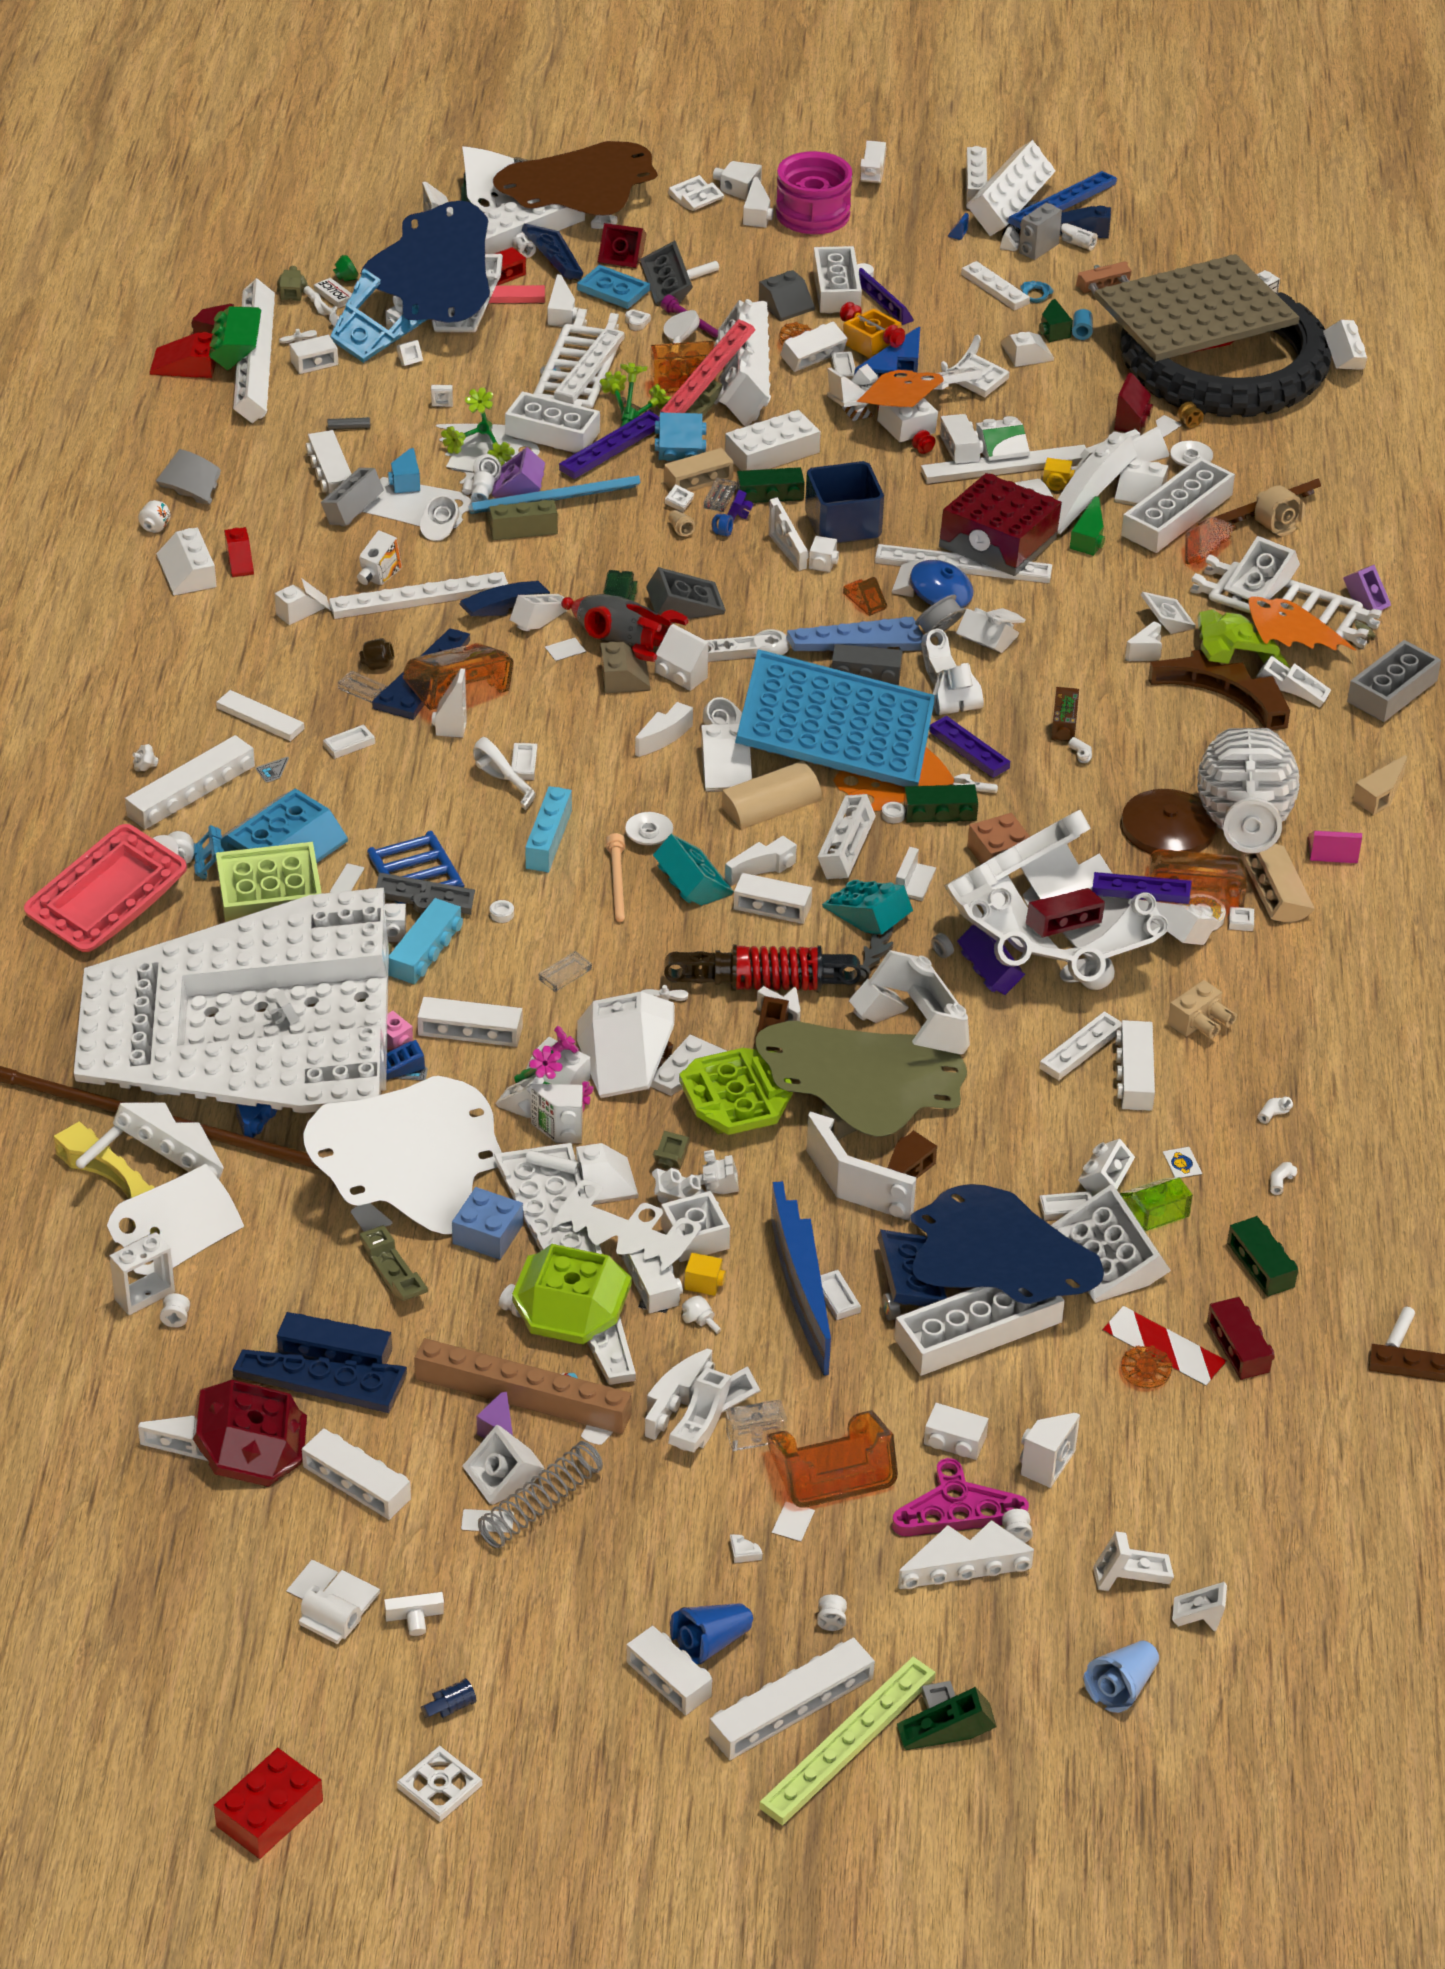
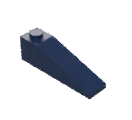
(1089, 218)

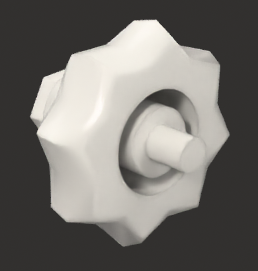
(144, 758)

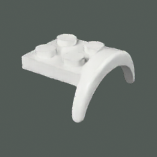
(992, 374)

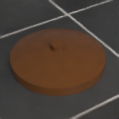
(1167, 821)

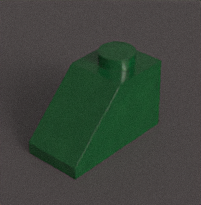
(1055, 322)

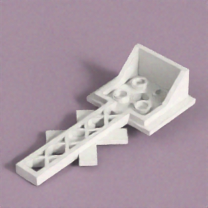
(847, 393)

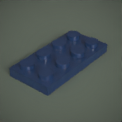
(898, 1255)

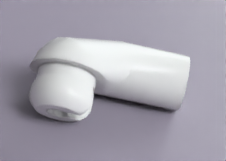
(1084, 751)
(1274, 1106)

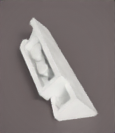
(1148, 446)

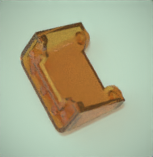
(433, 673)
(1206, 871)
(837, 1467)

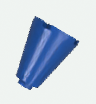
(709, 1629)

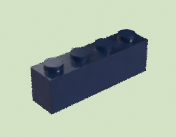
(333, 1340)

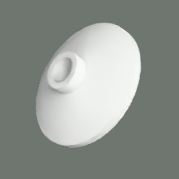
(1188, 451)
(649, 828)

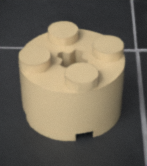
(1279, 510)

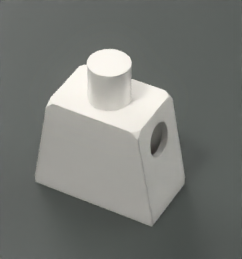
(737, 178)

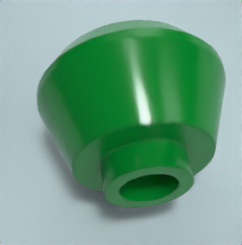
(345, 269)

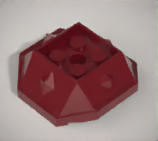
(249, 1431)

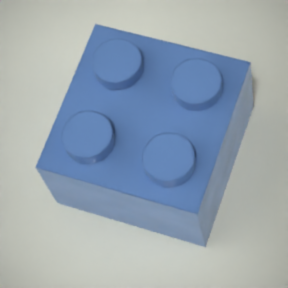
(487, 1223)

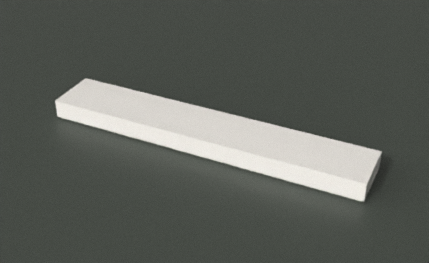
(589, 365)

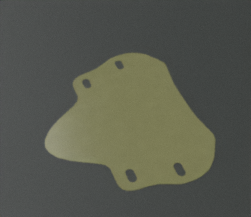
(862, 1076)

